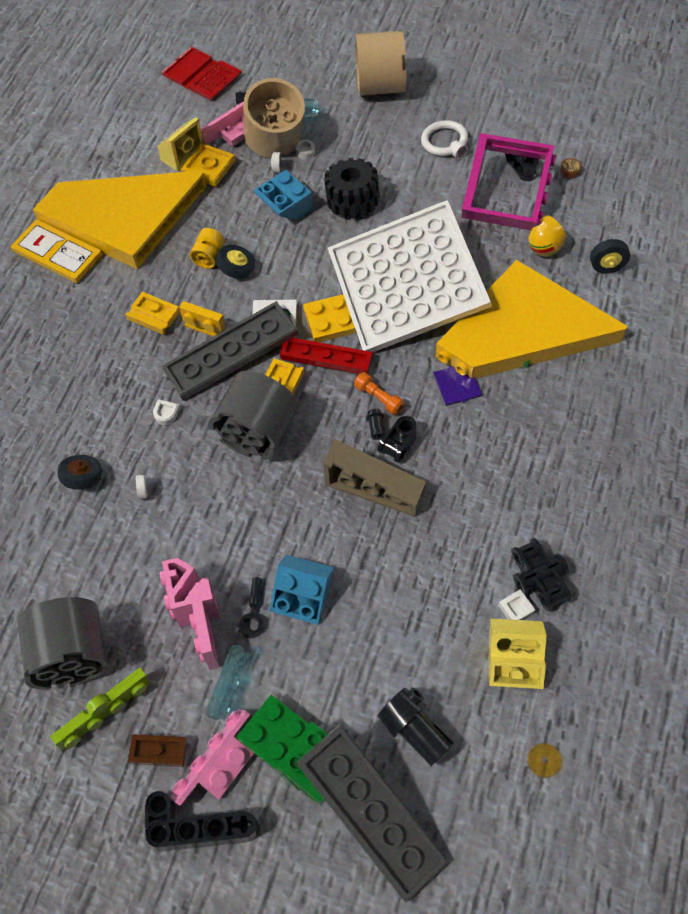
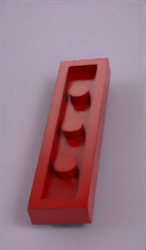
(326, 355)

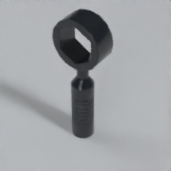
(253, 603)

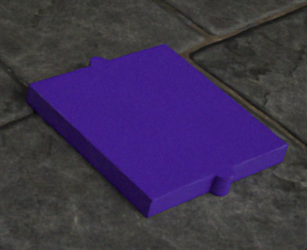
(456, 387)

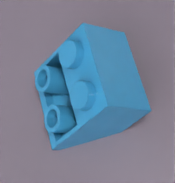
(286, 196)
(301, 589)

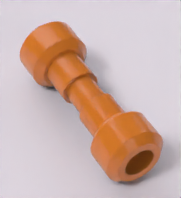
(393, 404)

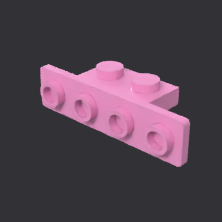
(227, 126)
(218, 764)

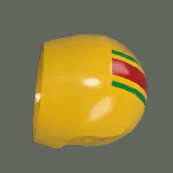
(547, 237)

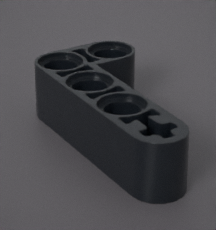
(202, 823)

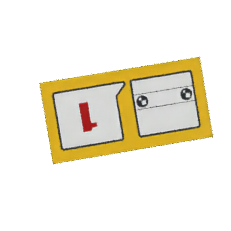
(56, 251)

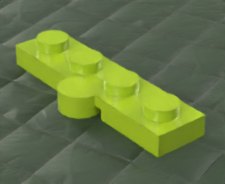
(100, 708)

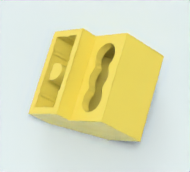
(517, 653)

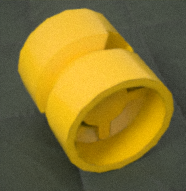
(206, 248)

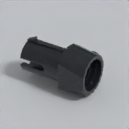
(406, 717)

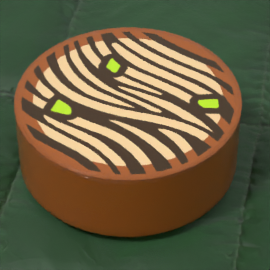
(570, 168)

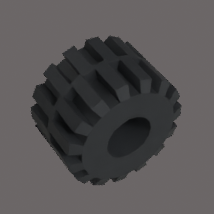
(352, 188)

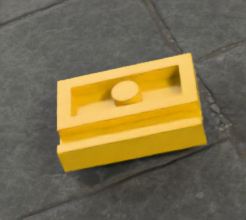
(153, 313)
(202, 319)
(285, 374)

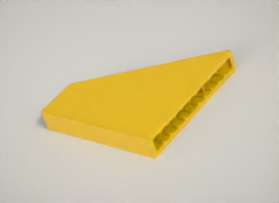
(121, 213)
(526, 322)

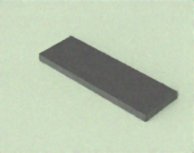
(230, 350)
(372, 813)

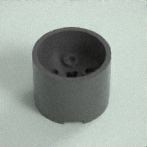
(254, 414)
(61, 642)

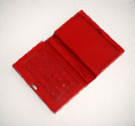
(201, 73)

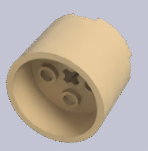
(380, 62)
(273, 117)

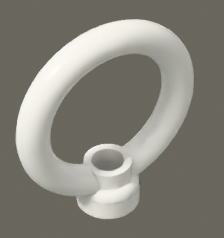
(457, 148)

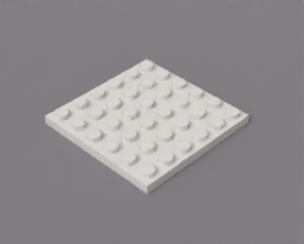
(408, 277)

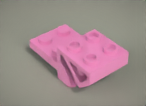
(191, 603)

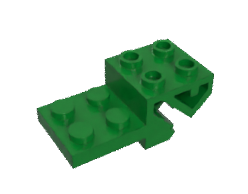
(280, 740)

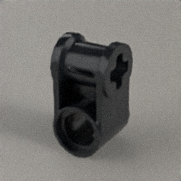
(523, 166)
(396, 442)

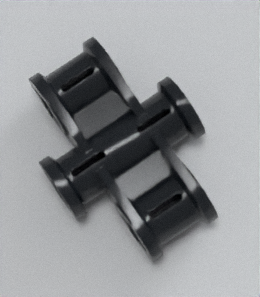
(541, 574)

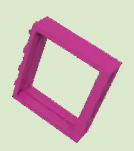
(514, 147)

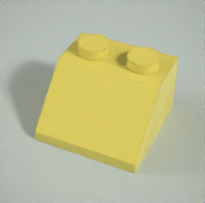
(181, 144)

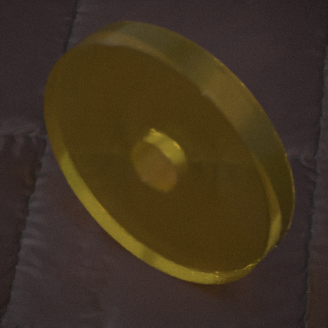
(541, 769)

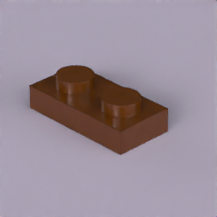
(157, 750)

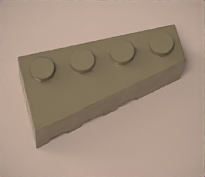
(372, 479)

